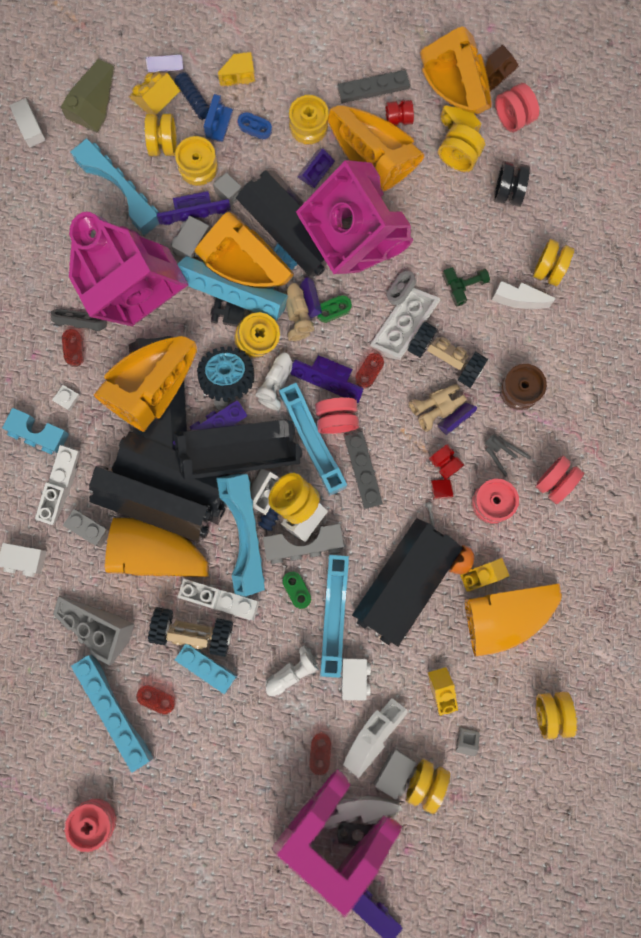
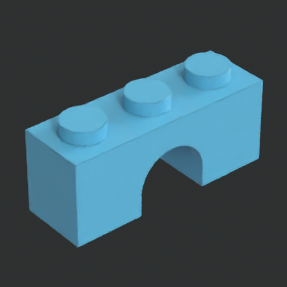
(20, 425)
(205, 668)

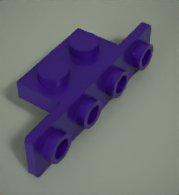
(195, 206)
(328, 376)
(226, 417)
(376, 916)

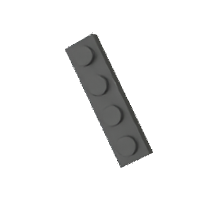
(373, 86)
(363, 470)

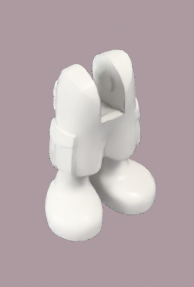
(275, 381)
(291, 674)

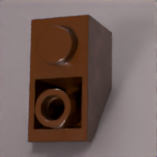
(500, 66)

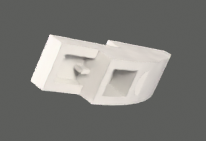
(59, 485)
(218, 599)
(371, 738)
(369, 807)

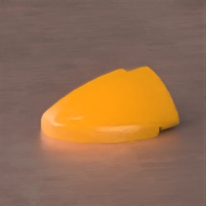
(457, 71)
(376, 141)
(242, 255)
(151, 551)

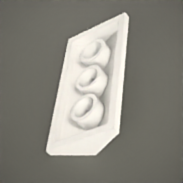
(404, 323)

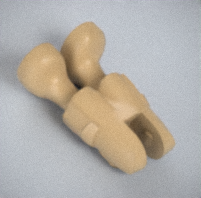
(298, 312)
(443, 406)

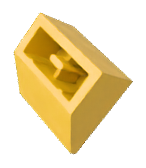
(154, 92)

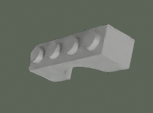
(279, 548)

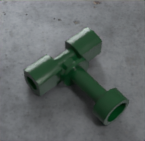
(459, 285)

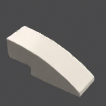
(27, 122)
(522, 297)

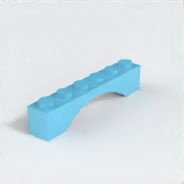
(90, 159)
(250, 298)
(312, 440)
(247, 574)
(334, 616)
(120, 729)

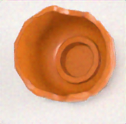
(463, 562)

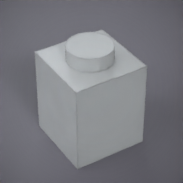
(227, 188)

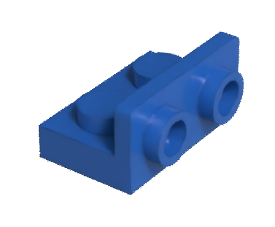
(217, 119)

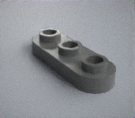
(77, 319)

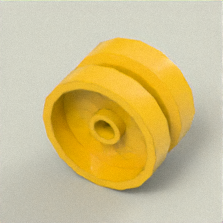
(308, 119)
(160, 134)
(461, 148)
(196, 160)
(554, 263)
(259, 324)
(294, 498)
(556, 715)
(428, 786)

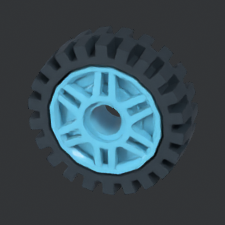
(225, 374)

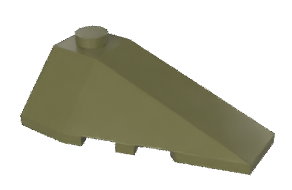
(89, 97)

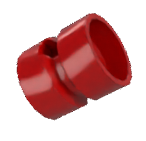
(400, 113)
(446, 461)

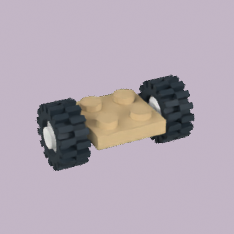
(444, 350)
(193, 634)

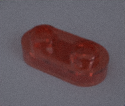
(74, 348)
(369, 371)
(156, 701)
(320, 753)

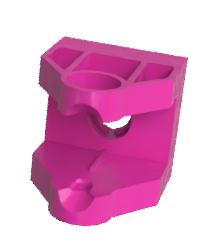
(375, 230)
(119, 271)
(350, 880)

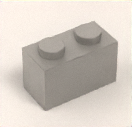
(189, 237)
(87, 528)
(395, 773)

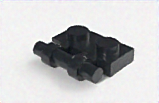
(232, 314)

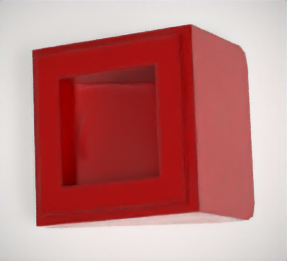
(441, 489)

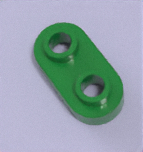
(332, 307)
(296, 590)

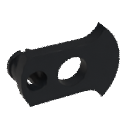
(349, 828)

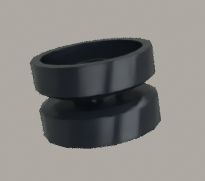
(512, 184)

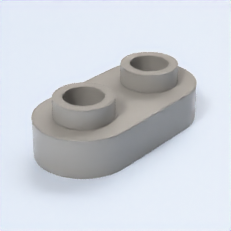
(399, 289)

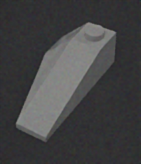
(99, 630)

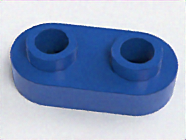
(256, 125)

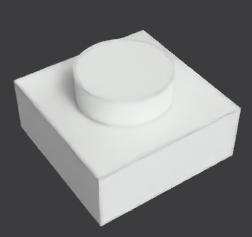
(66, 398)

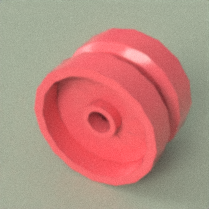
(517, 107)
(337, 415)
(562, 482)
(506, 503)
(78, 828)

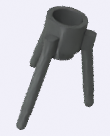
(495, 443)

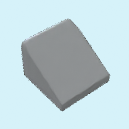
(468, 742)

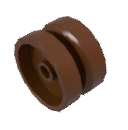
(523, 387)

